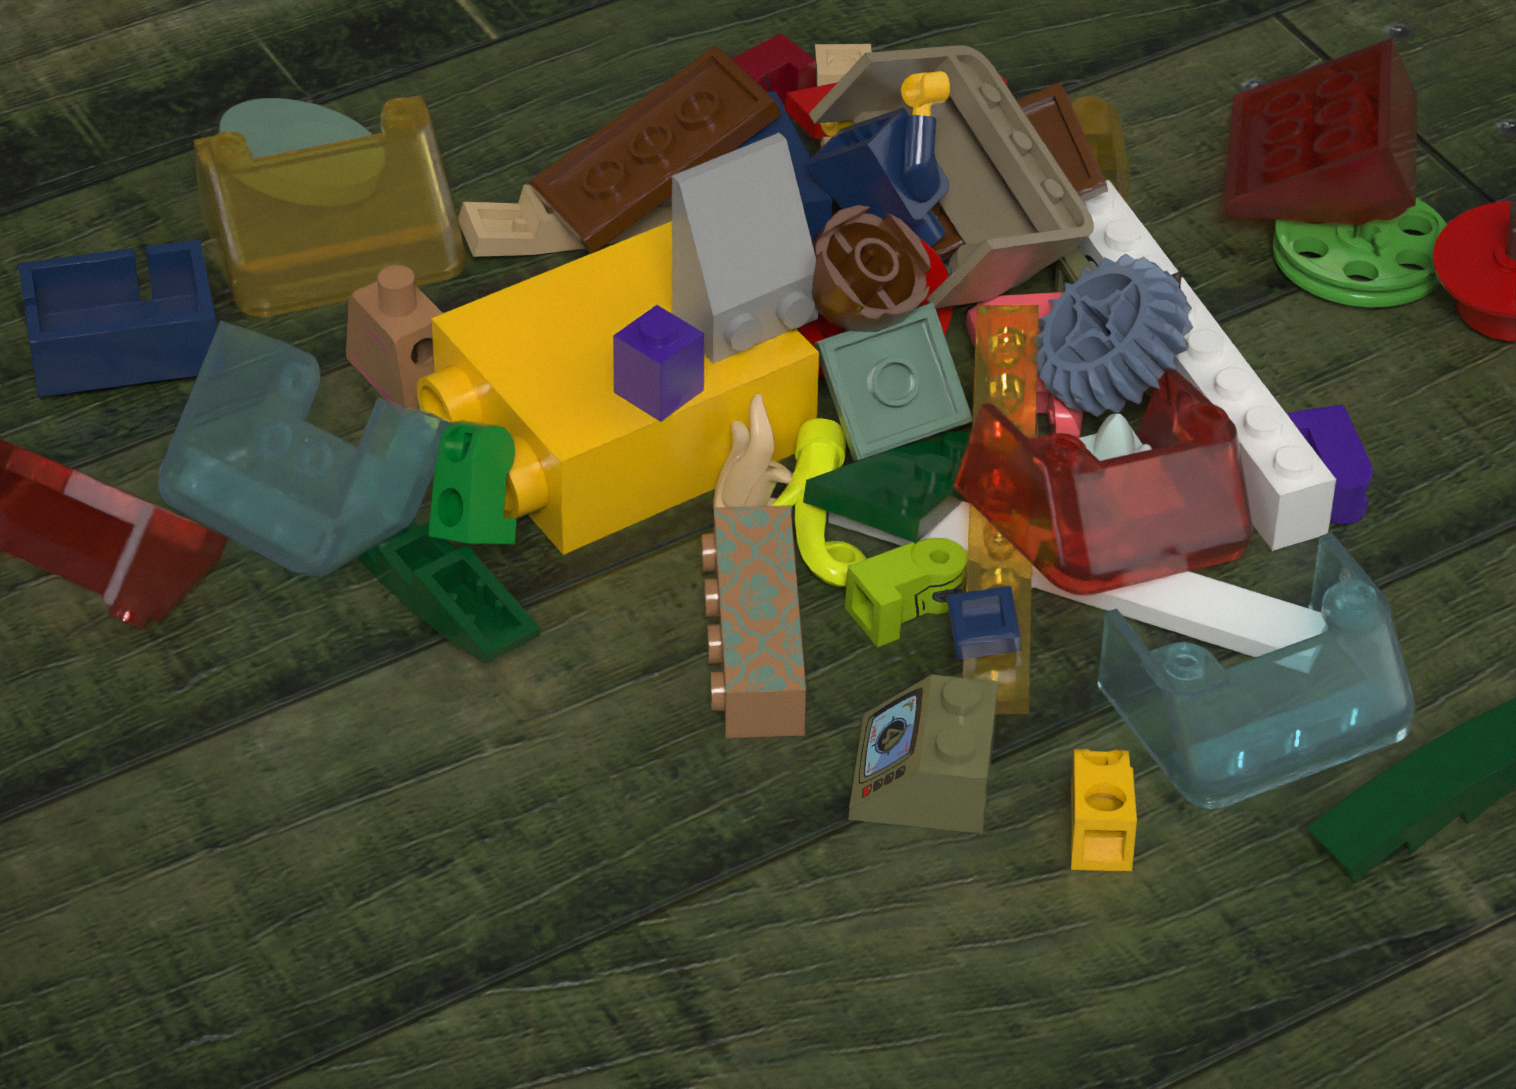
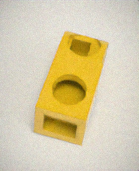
(1102, 811)

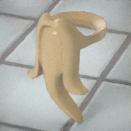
(745, 474)

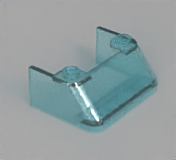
(1275, 715)

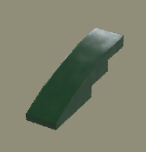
(451, 592)
(1422, 793)

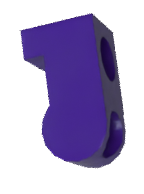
(1340, 449)

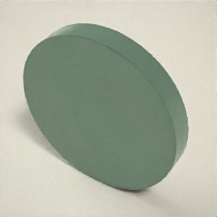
(288, 125)

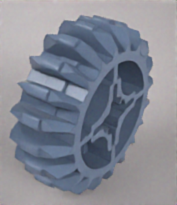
(1112, 335)

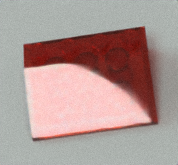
(1326, 142)

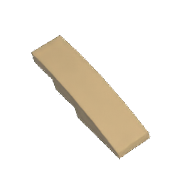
(533, 228)

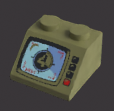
(927, 756)

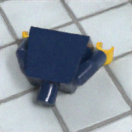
(890, 159)

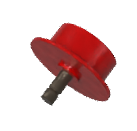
(1478, 267)

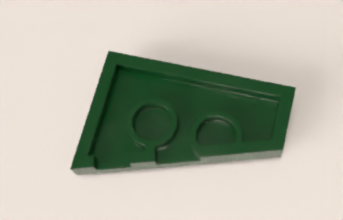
(896, 490)

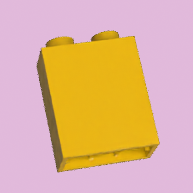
(545, 373)

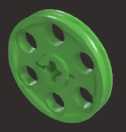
(1364, 250)

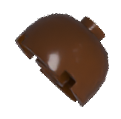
(867, 270)

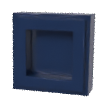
(984, 622)

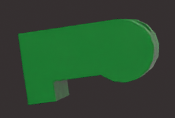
(472, 484)

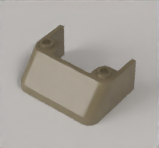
(1002, 178)

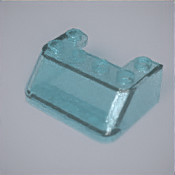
(279, 482)

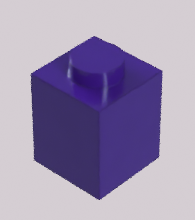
(658, 362)

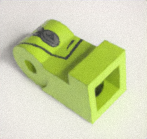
(904, 586)

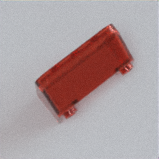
(1120, 517)
(101, 536)

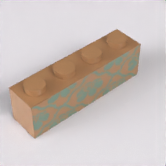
(757, 622)

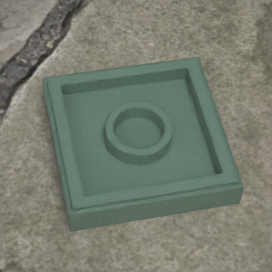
(893, 383)

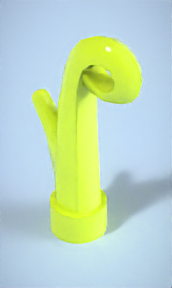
(818, 451)

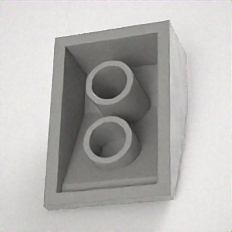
(741, 248)

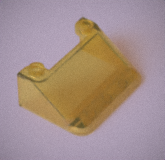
(330, 215)

